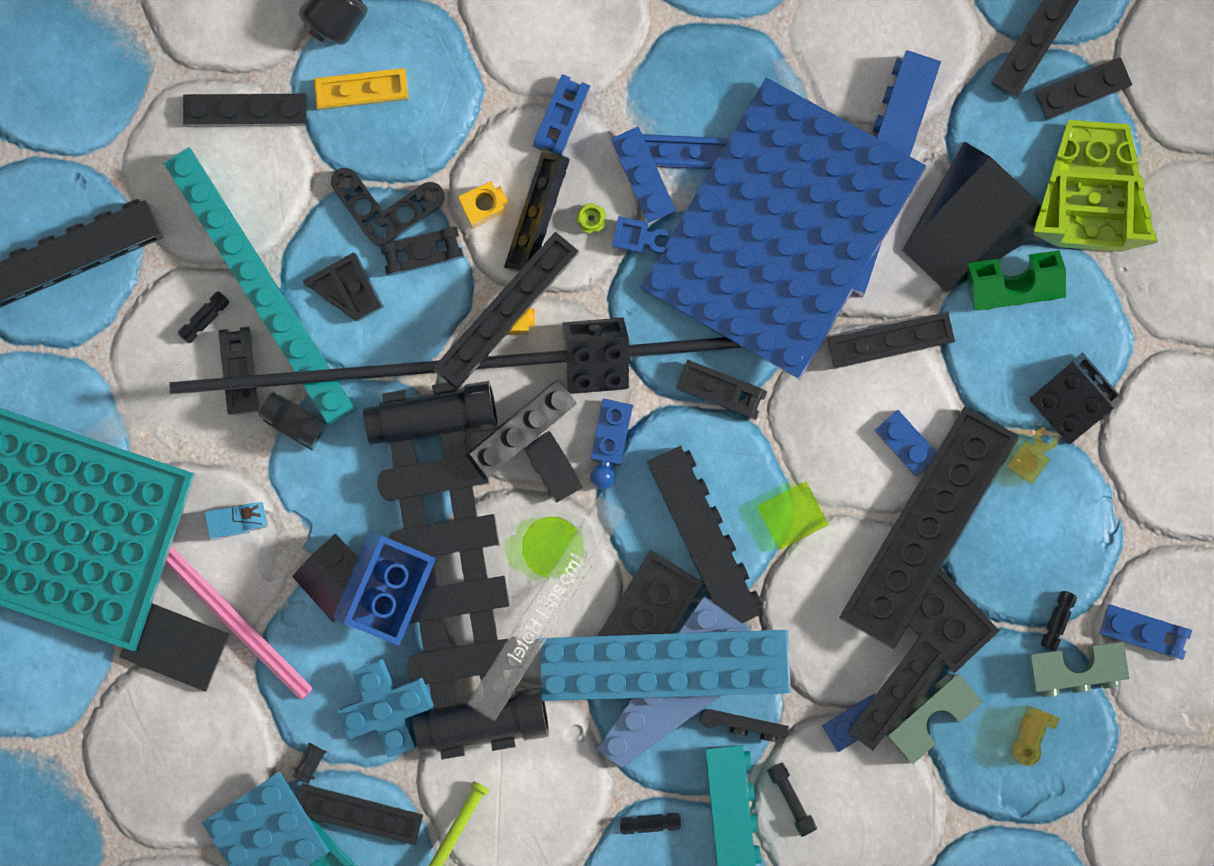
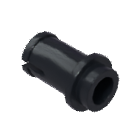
(308, 763)

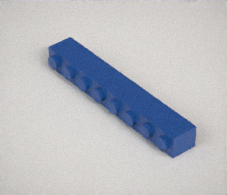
(903, 116)

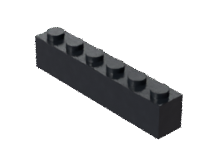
(77, 250)
(702, 535)

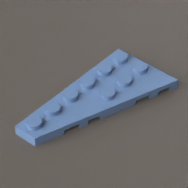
(651, 719)

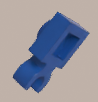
(633, 236)

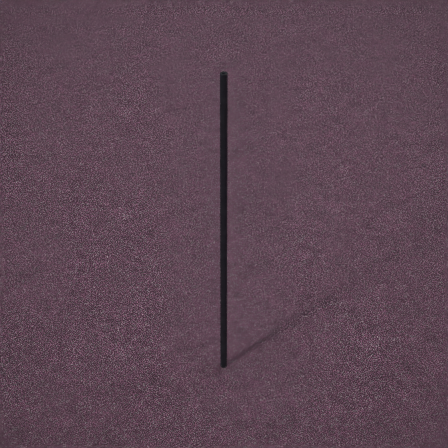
(426, 367)

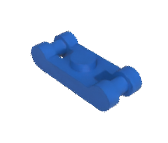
(561, 115)

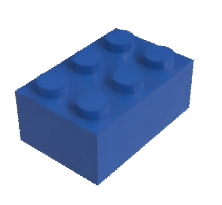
(384, 588)

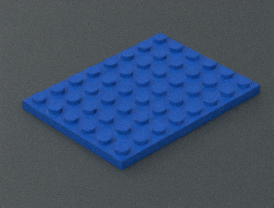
(783, 227)

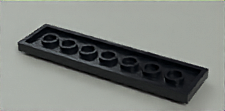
(929, 527)

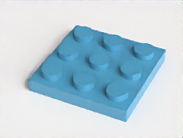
(266, 828)

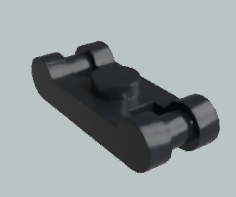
(421, 251)

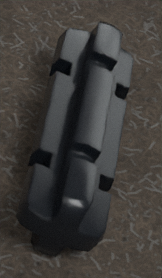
(203, 317)
(1058, 620)
(650, 823)

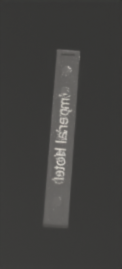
(546, 608)

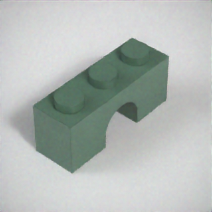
(1105, 666)
(910, 733)

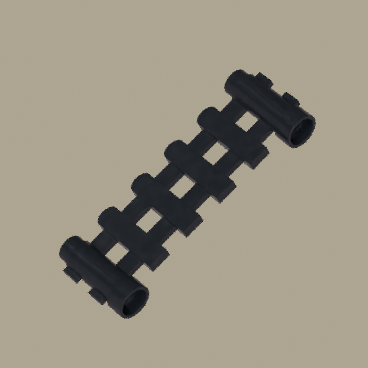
(448, 414)

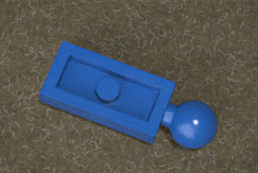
(609, 441)

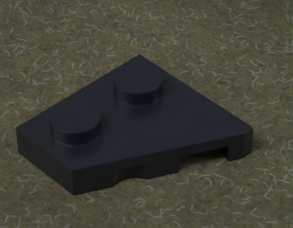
(347, 288)

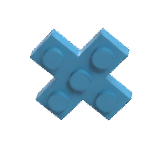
(385, 708)

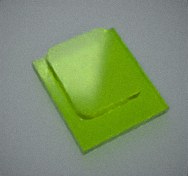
(792, 515)

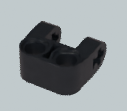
(292, 420)

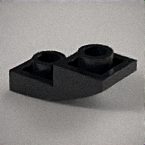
(553, 467)

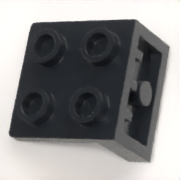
(596, 355)
(1076, 398)

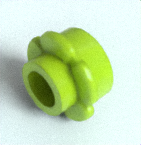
(587, 210)

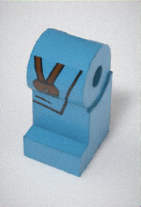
(235, 520)

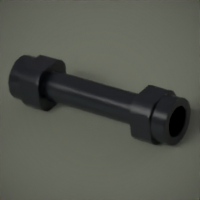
(804, 822)

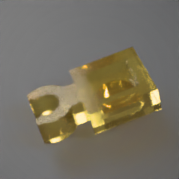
(1030, 459)

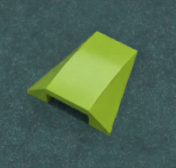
(1096, 191)

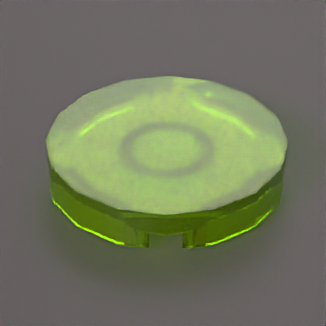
(545, 543)

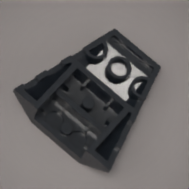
(971, 218)

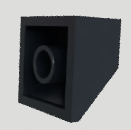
(327, 574)

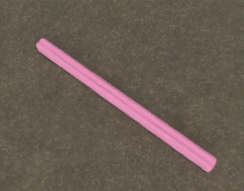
(237, 624)

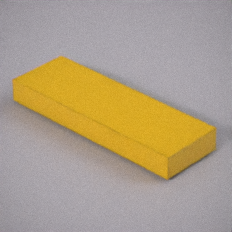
(361, 89)

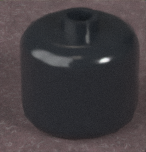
(333, 18)

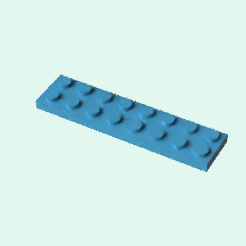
(665, 665)

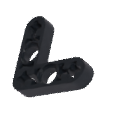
(389, 216)

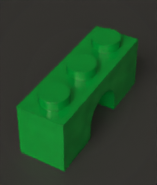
(1039, 282)

